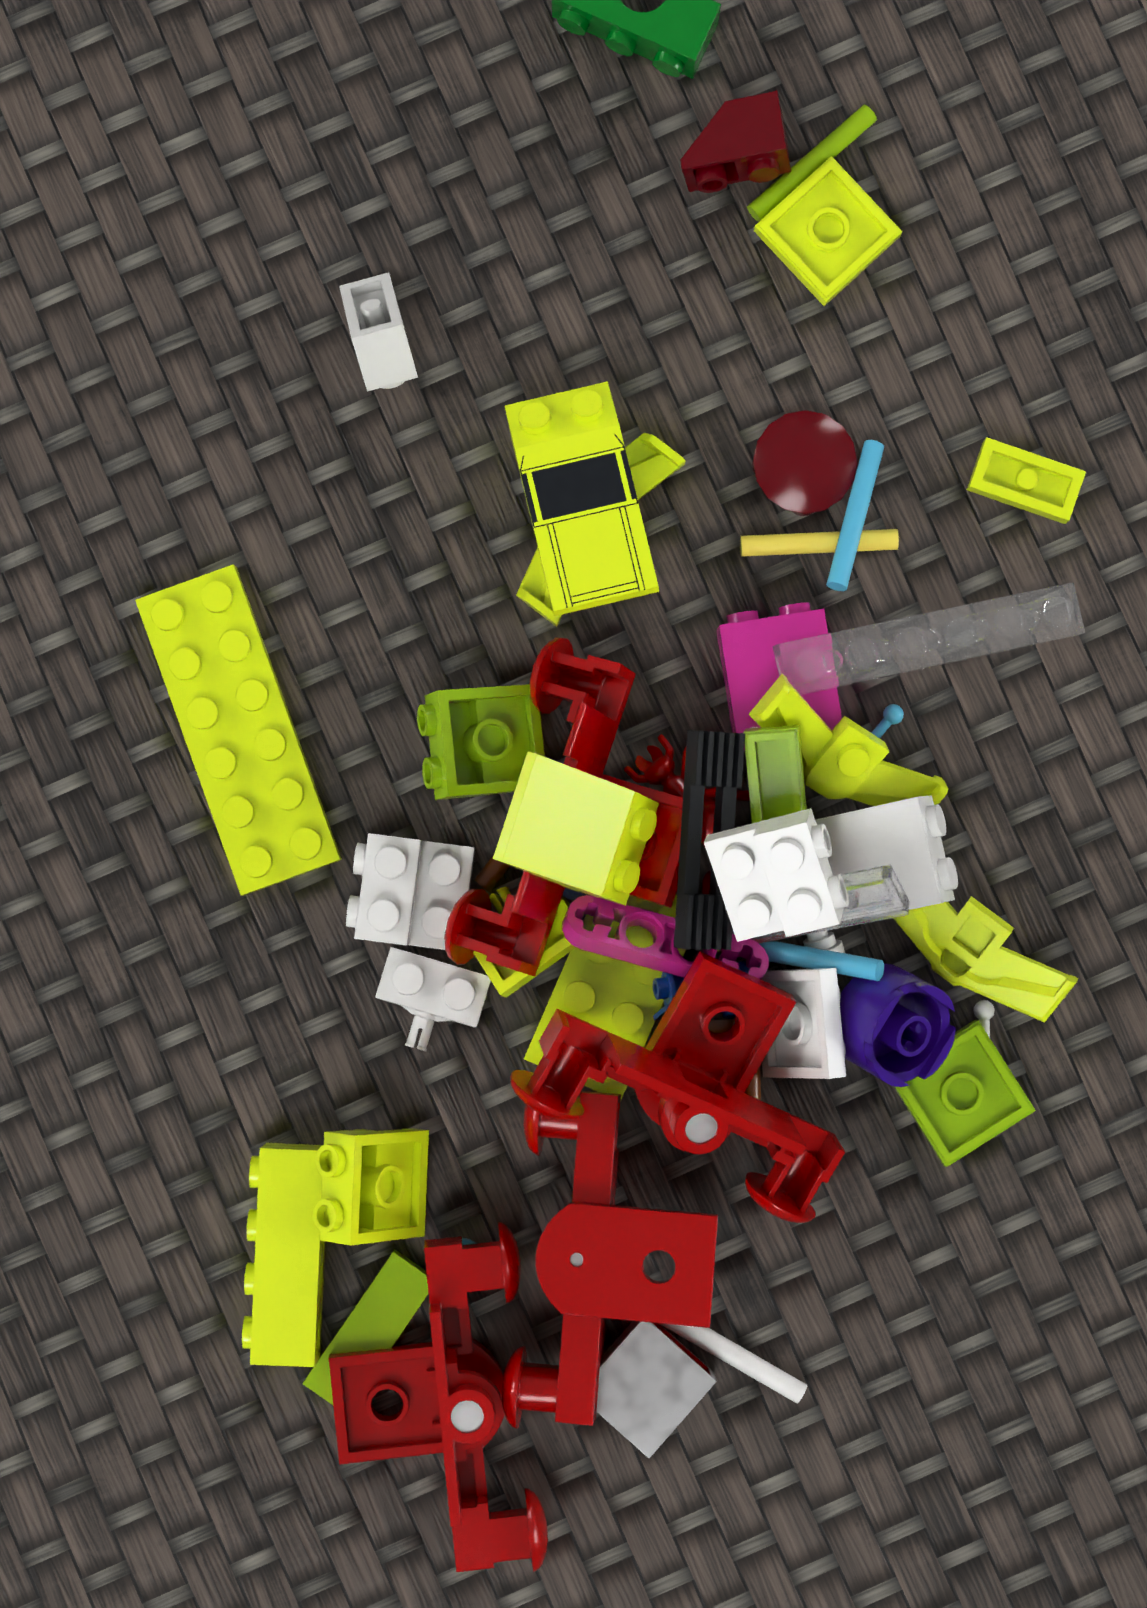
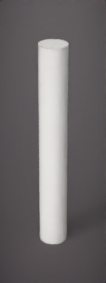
(742, 1360)

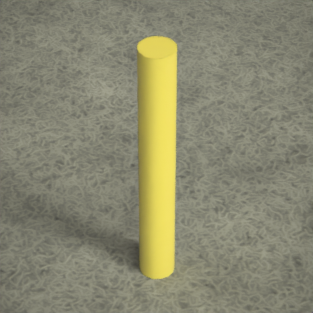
(814, 542)

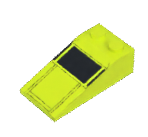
(581, 498)

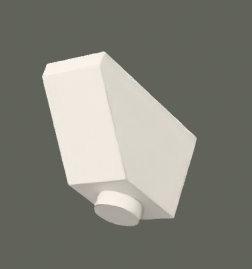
(378, 332)

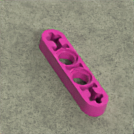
(658, 956)

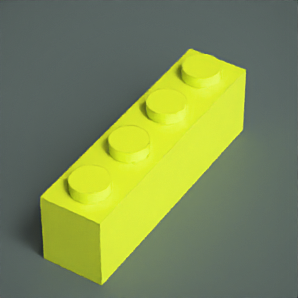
(288, 1258)

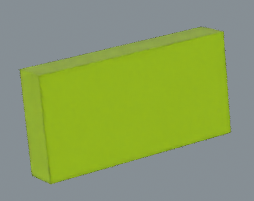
(774, 771)

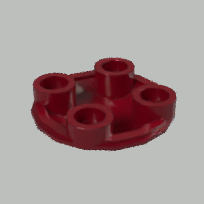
(805, 462)

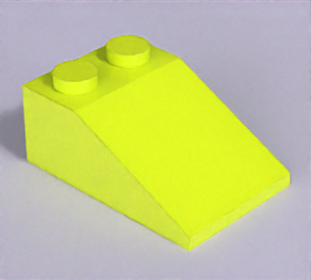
(576, 829)

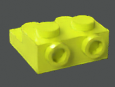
(372, 1185)

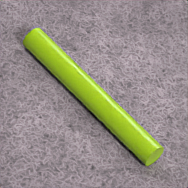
(828, 147)

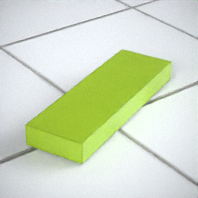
(376, 1318)

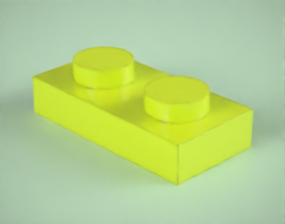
(1026, 480)

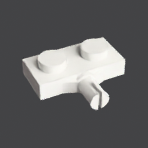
(432, 992)

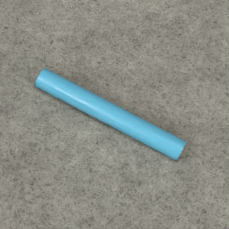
(855, 515)
(818, 958)

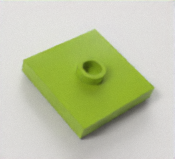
(967, 1097)

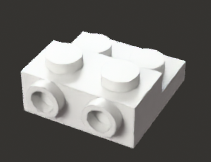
(777, 876)
(407, 889)

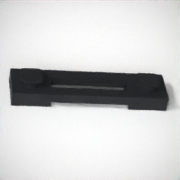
(717, 762)

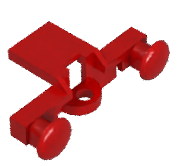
(598, 701)

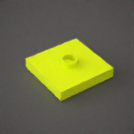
(827, 231)

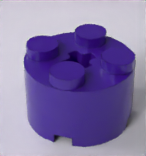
(896, 1026)

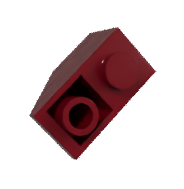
(739, 145)

